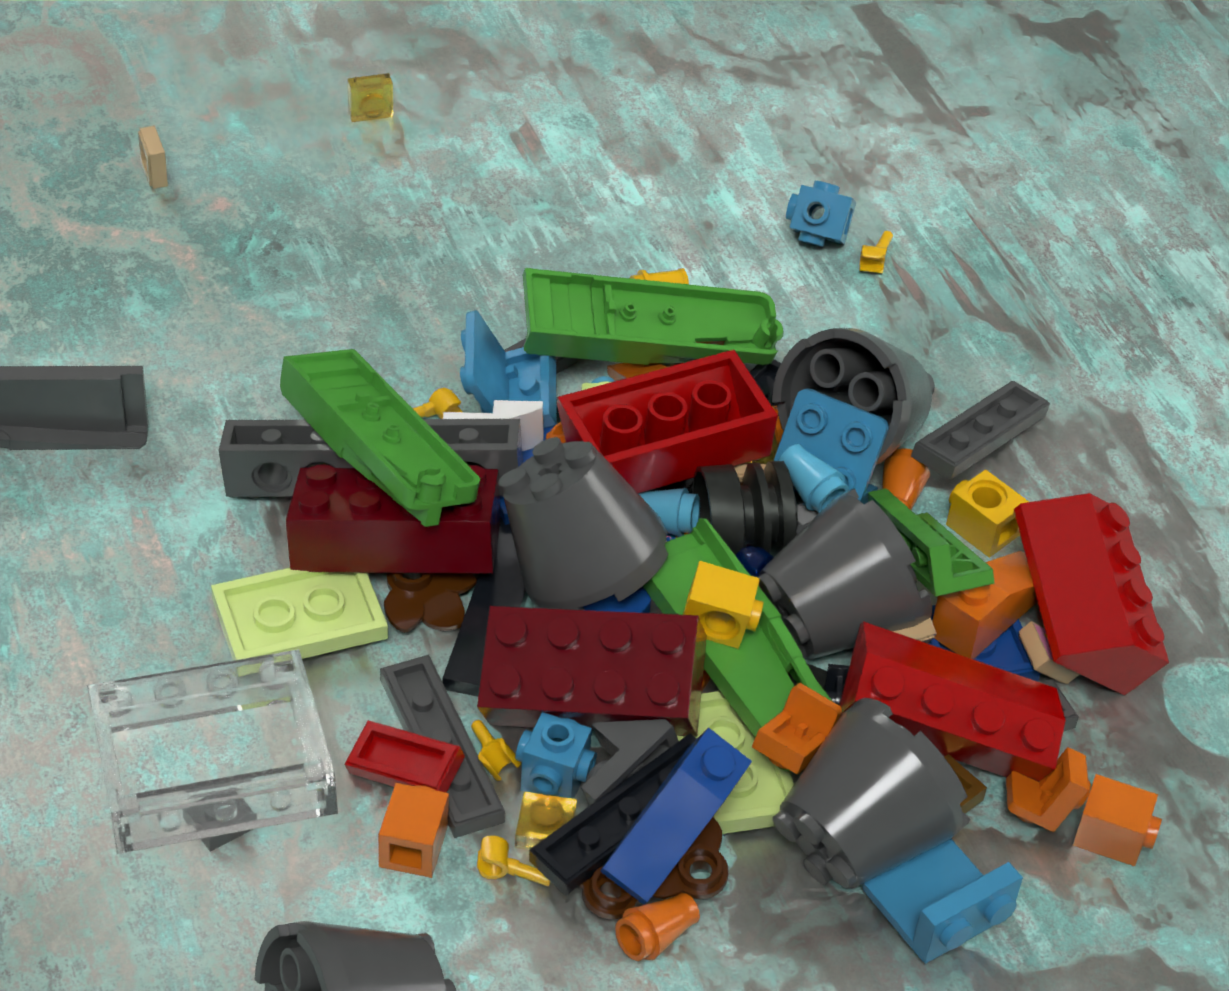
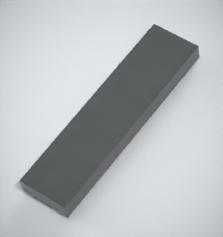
(980, 430)
(428, 711)

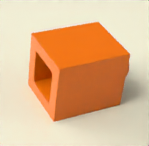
(1117, 821)
(413, 829)

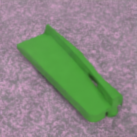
(644, 319)
(377, 432)
(756, 673)

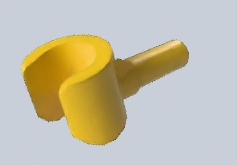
(873, 257)
(440, 401)
(494, 752)
(495, 864)

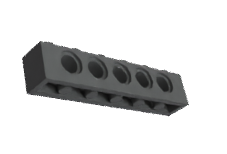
(266, 455)

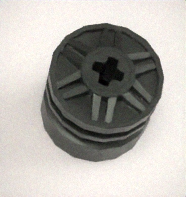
(751, 514)

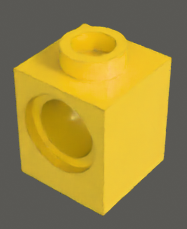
(984, 512)
(724, 603)

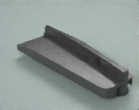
(72, 407)

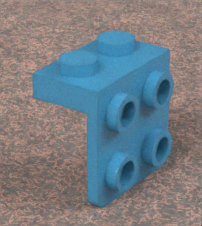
(504, 375)
(838, 436)
(943, 899)

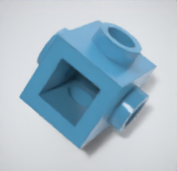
(836, 218)
(555, 756)

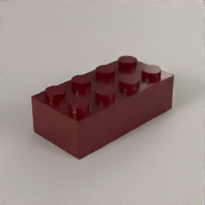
(354, 526)
(592, 667)

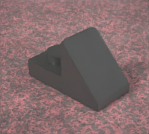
(631, 748)

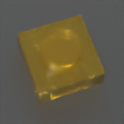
(370, 97)
(541, 816)

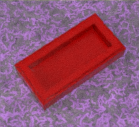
(404, 758)

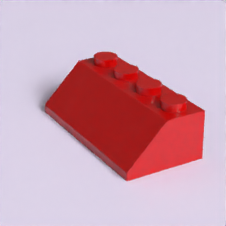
(673, 420)
(1092, 590)
(958, 703)

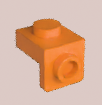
(798, 730)
(1054, 796)

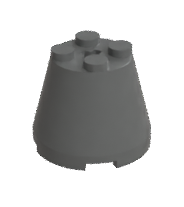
(861, 373)
(579, 527)
(844, 572)
(870, 799)
(347, 959)

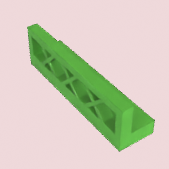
(941, 558)

